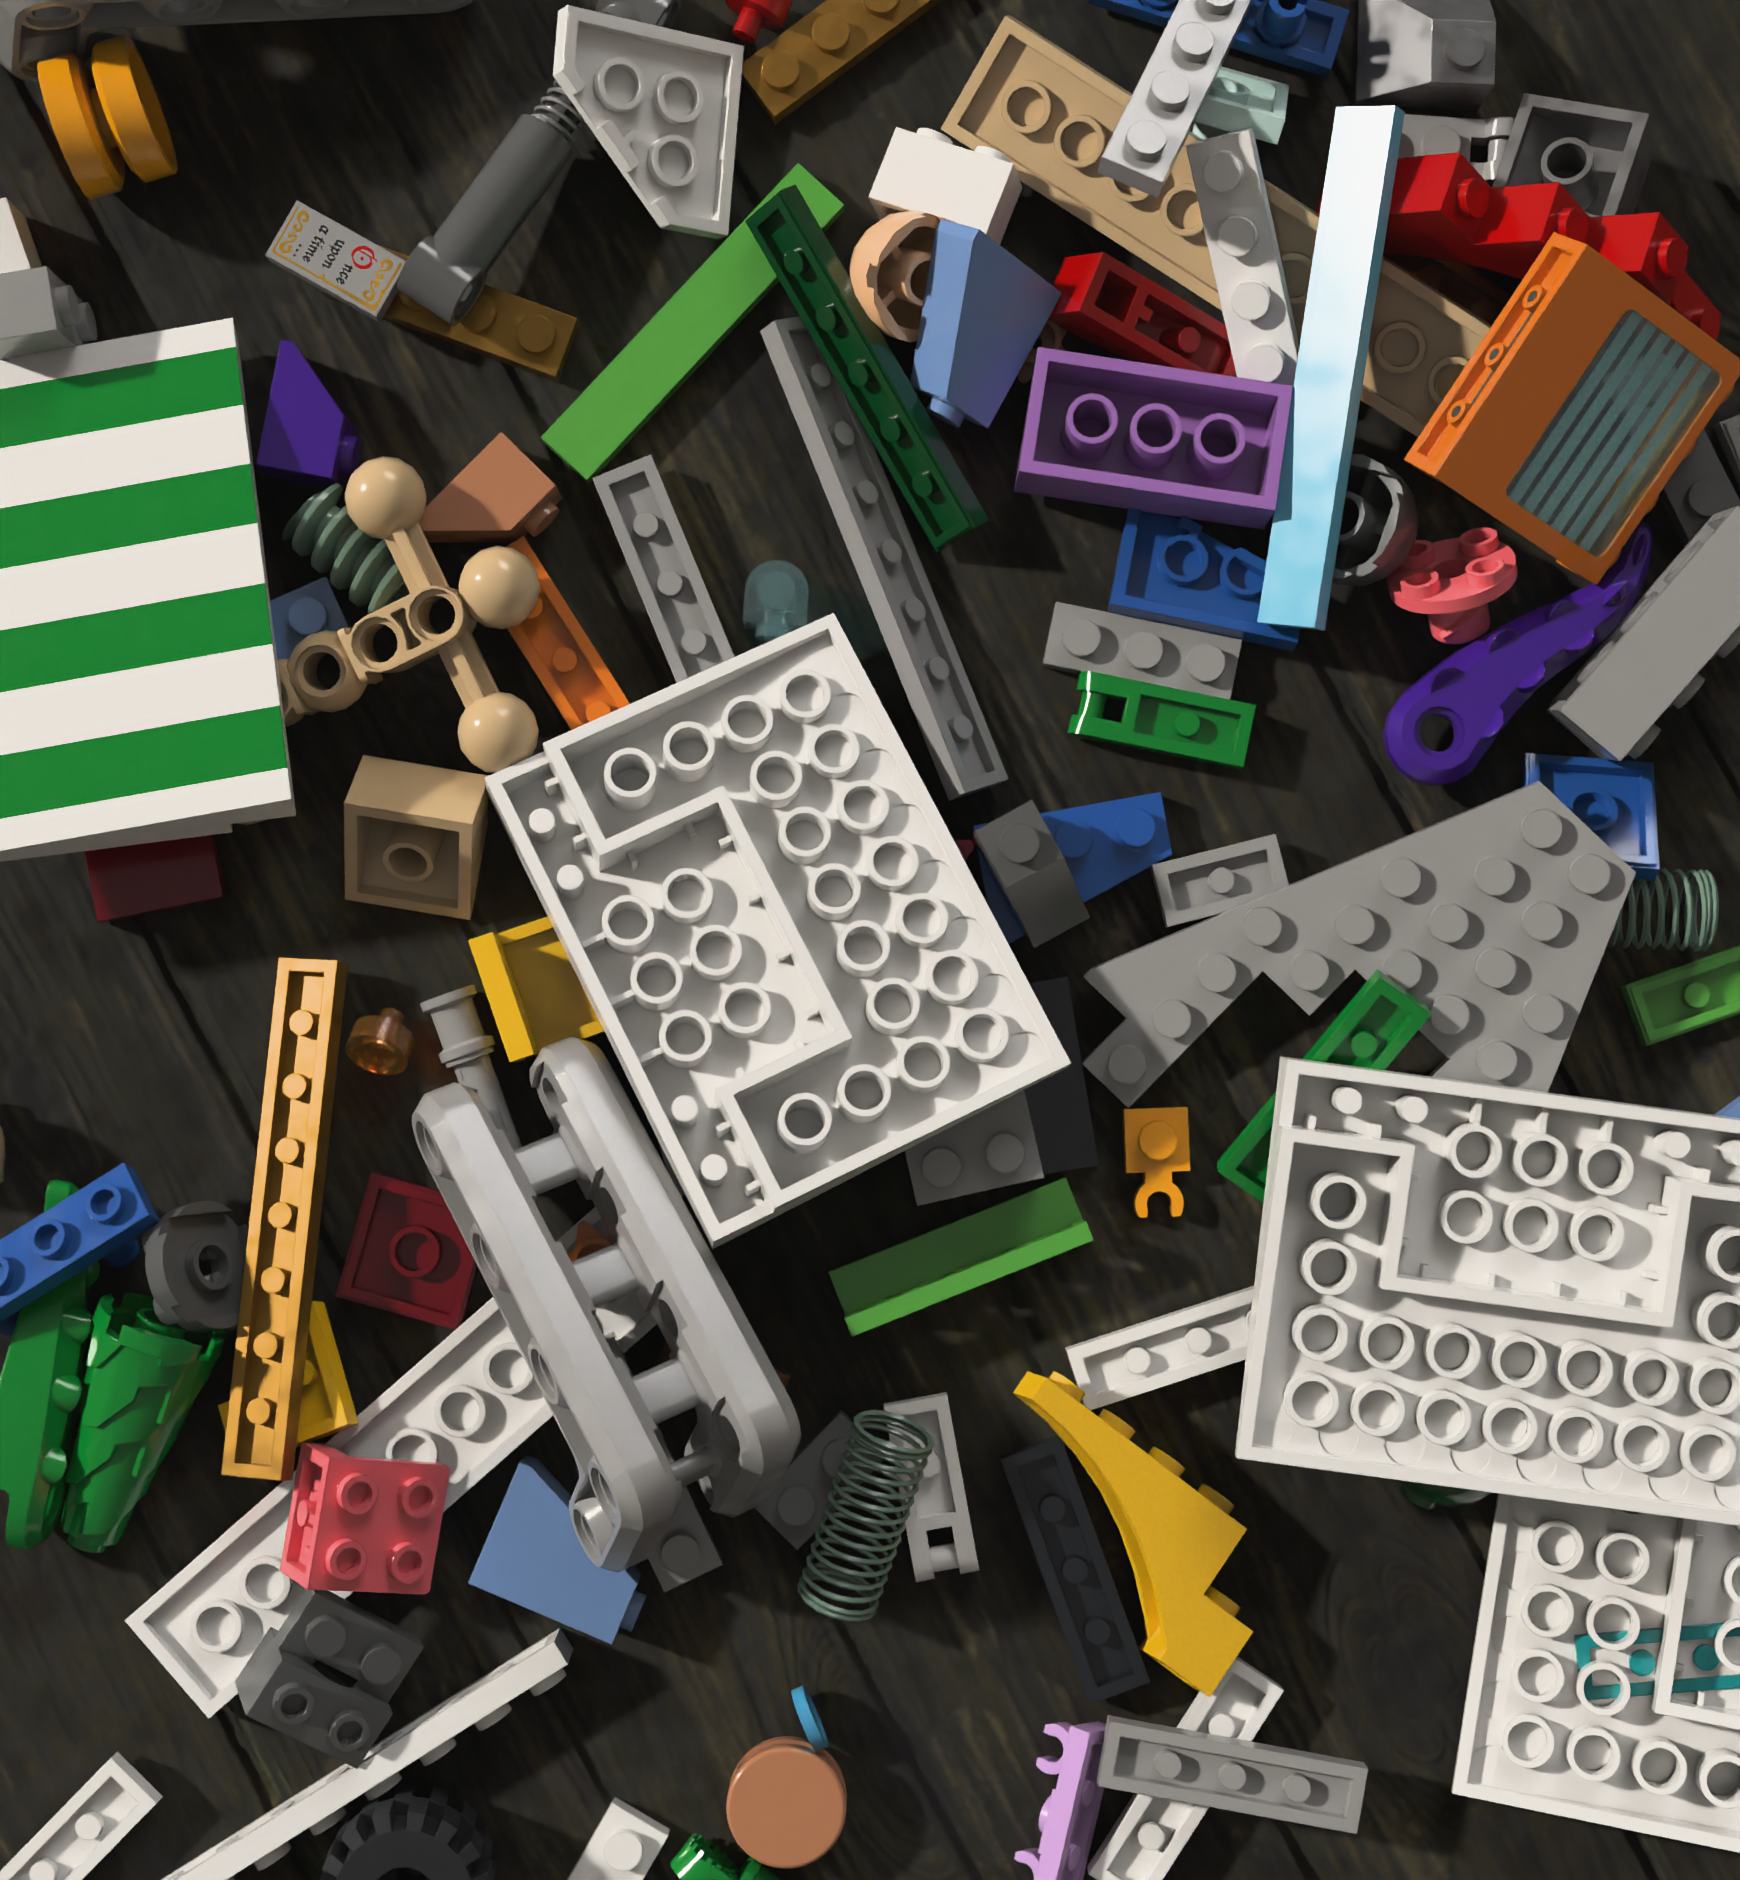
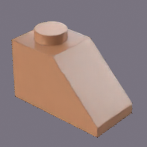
(492, 499)

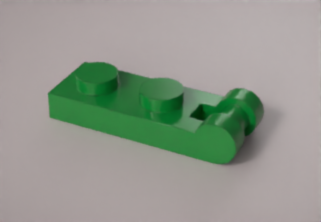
(1164, 720)

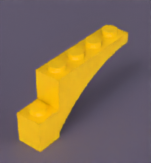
(1168, 1529)

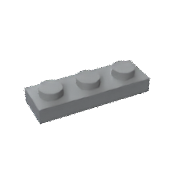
(1141, 650)

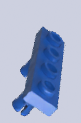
(1283, 31)
(72, 1236)

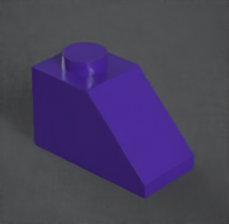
(304, 428)

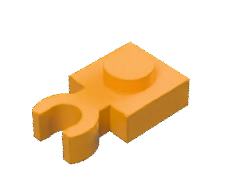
(1156, 1146)

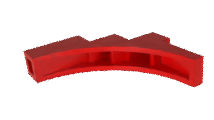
(1454, 215)

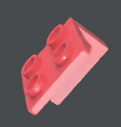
(363, 1522)

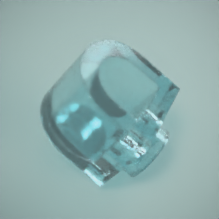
(775, 600)

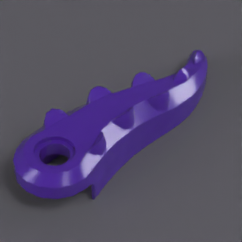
(1499, 671)

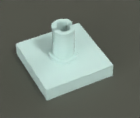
(1240, 103)

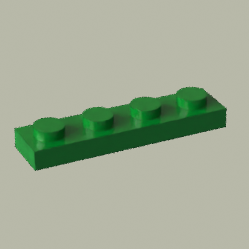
(1363, 1035)

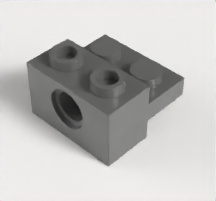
(328, 1675)

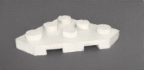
(659, 109)

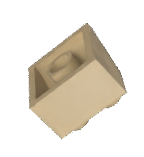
(414, 836)

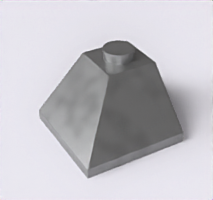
(1424, 53)

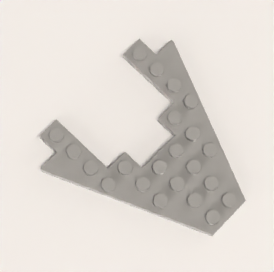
(1474, 916)

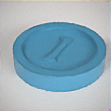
(809, 1718)

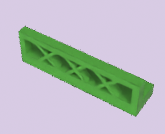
(959, 1256)

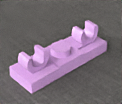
(1073, 1806)

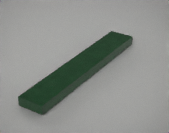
(866, 368)

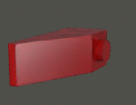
(1137, 317)

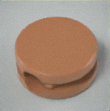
(786, 1802)

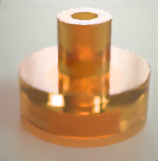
(381, 1043)

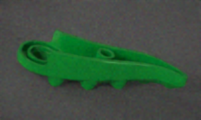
(42, 1398)

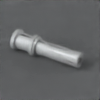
(467, 1050)

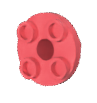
(1455, 583)

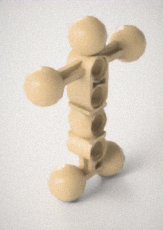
(494, 589)

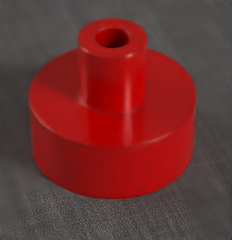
(757, 15)

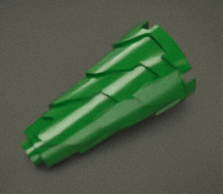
(130, 1413)

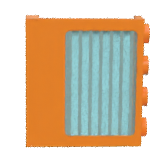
(1576, 408)

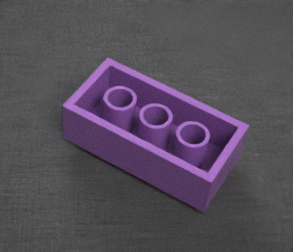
(1153, 438)

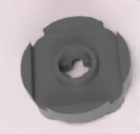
(173, 1269)

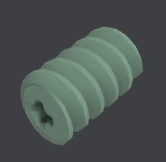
(346, 551)

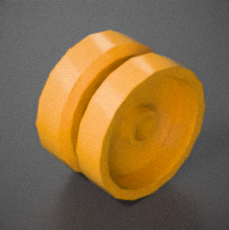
(107, 117)

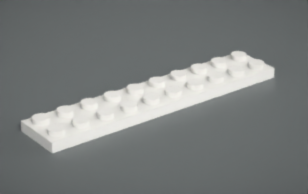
(455, 1407)

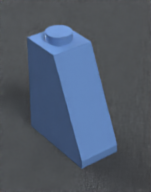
(975, 324)
(542, 1566)

